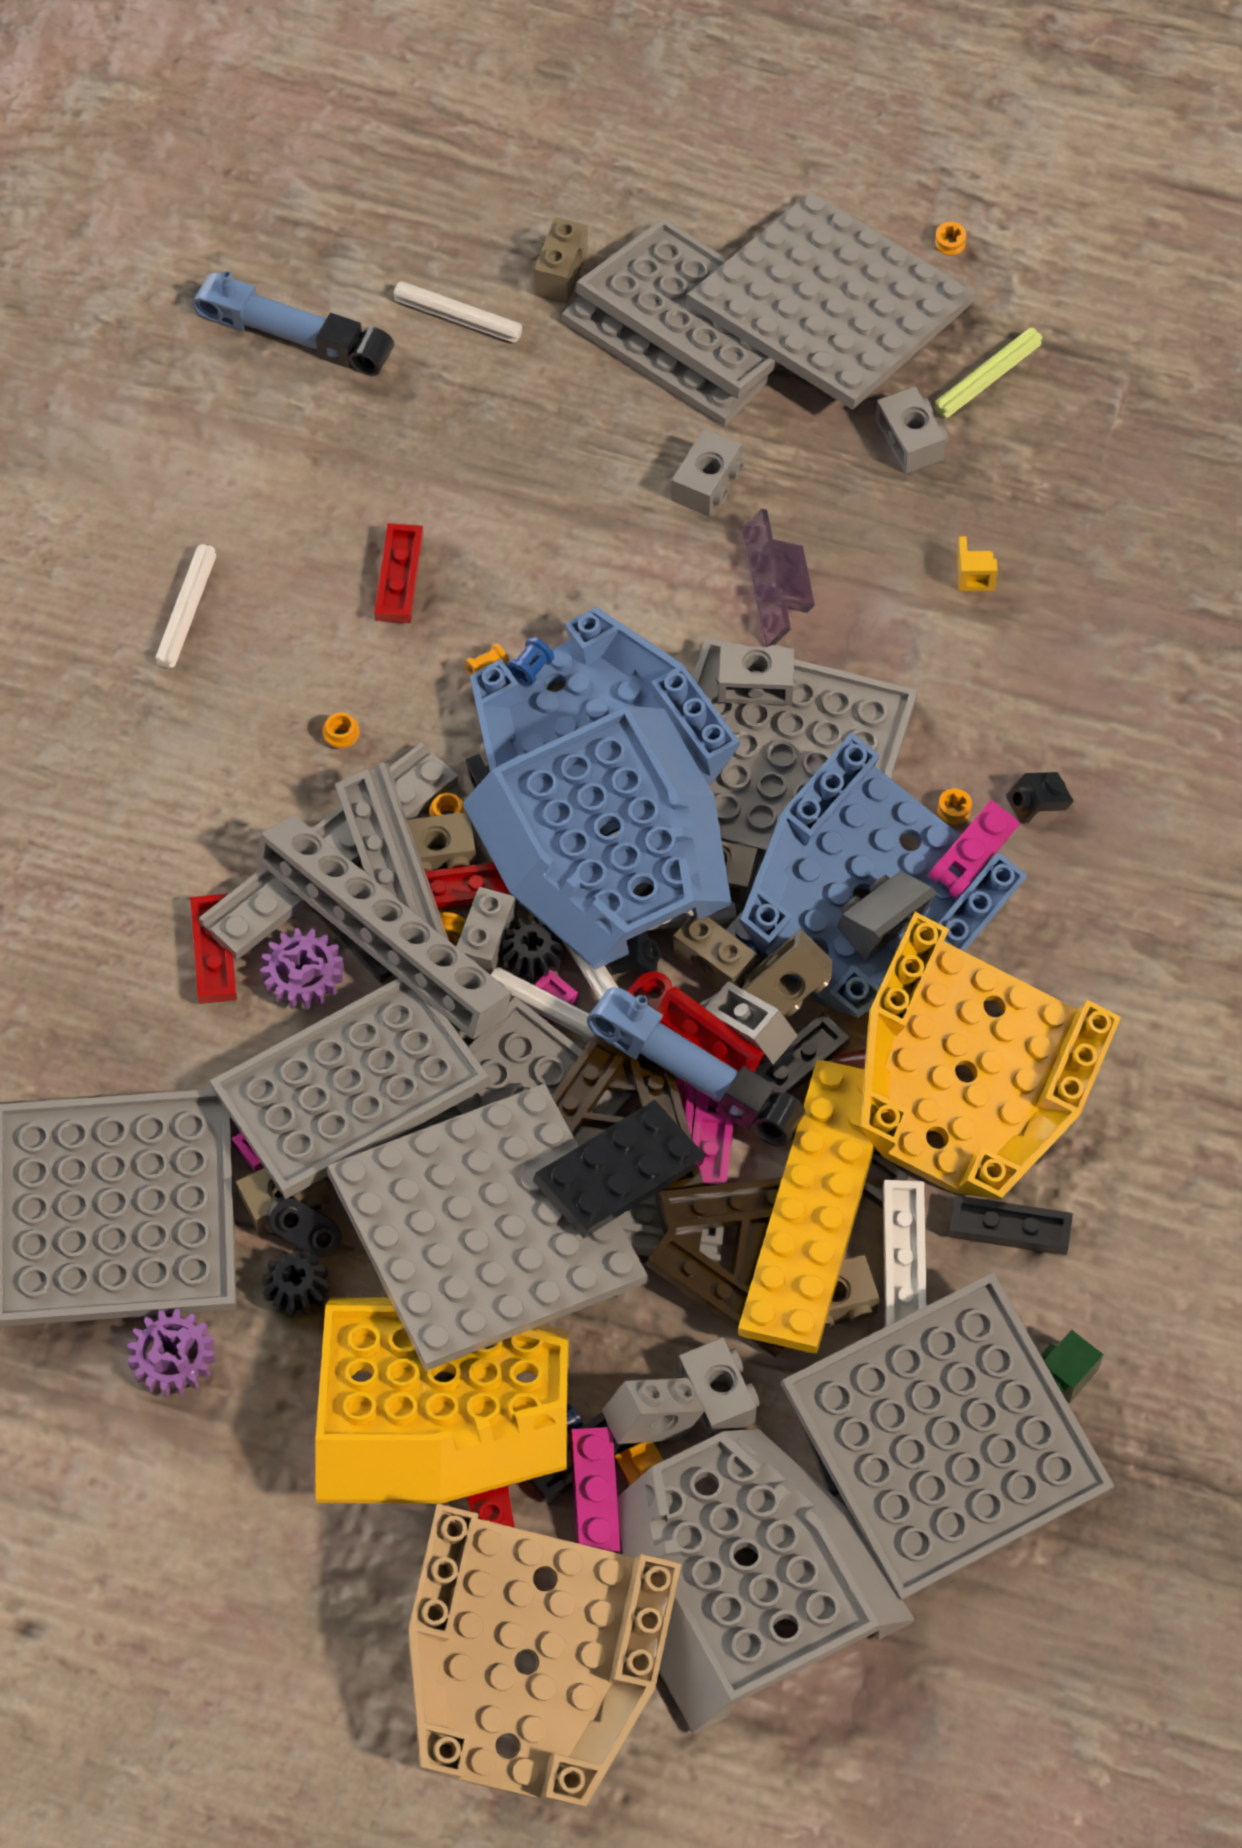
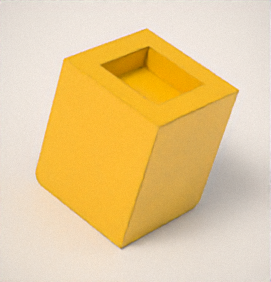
(975, 568)

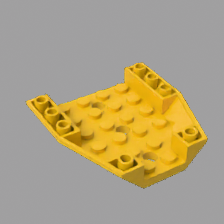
(1026, 1066)
(426, 1438)

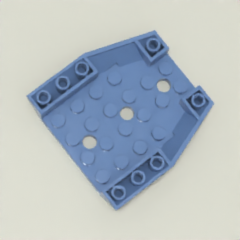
(602, 672)
(844, 838)
(573, 878)

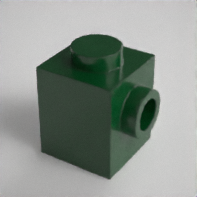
(1072, 1363)

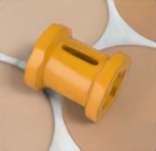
(484, 660)

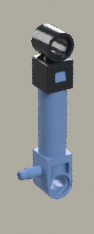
(334, 337)
(741, 1095)

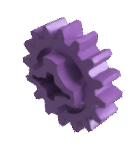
(306, 973)
(162, 1368)

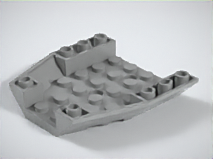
(723, 1614)

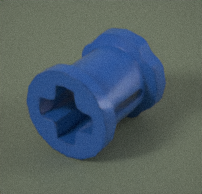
(540, 655)

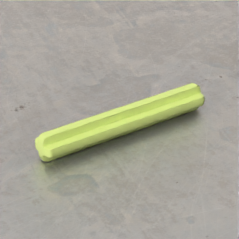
(988, 372)

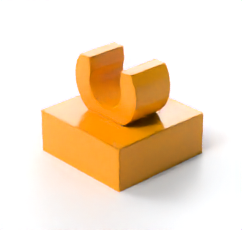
(637, 1461)

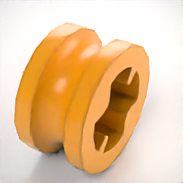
(957, 232)
(957, 797)
(453, 925)

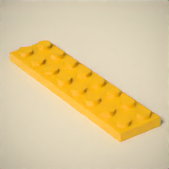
(811, 1215)

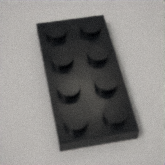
(618, 1168)

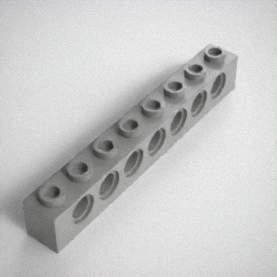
(383, 926)

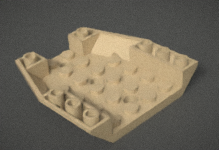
(593, 1645)

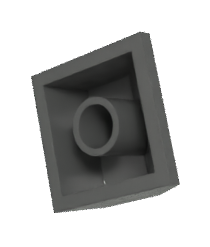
(884, 912)

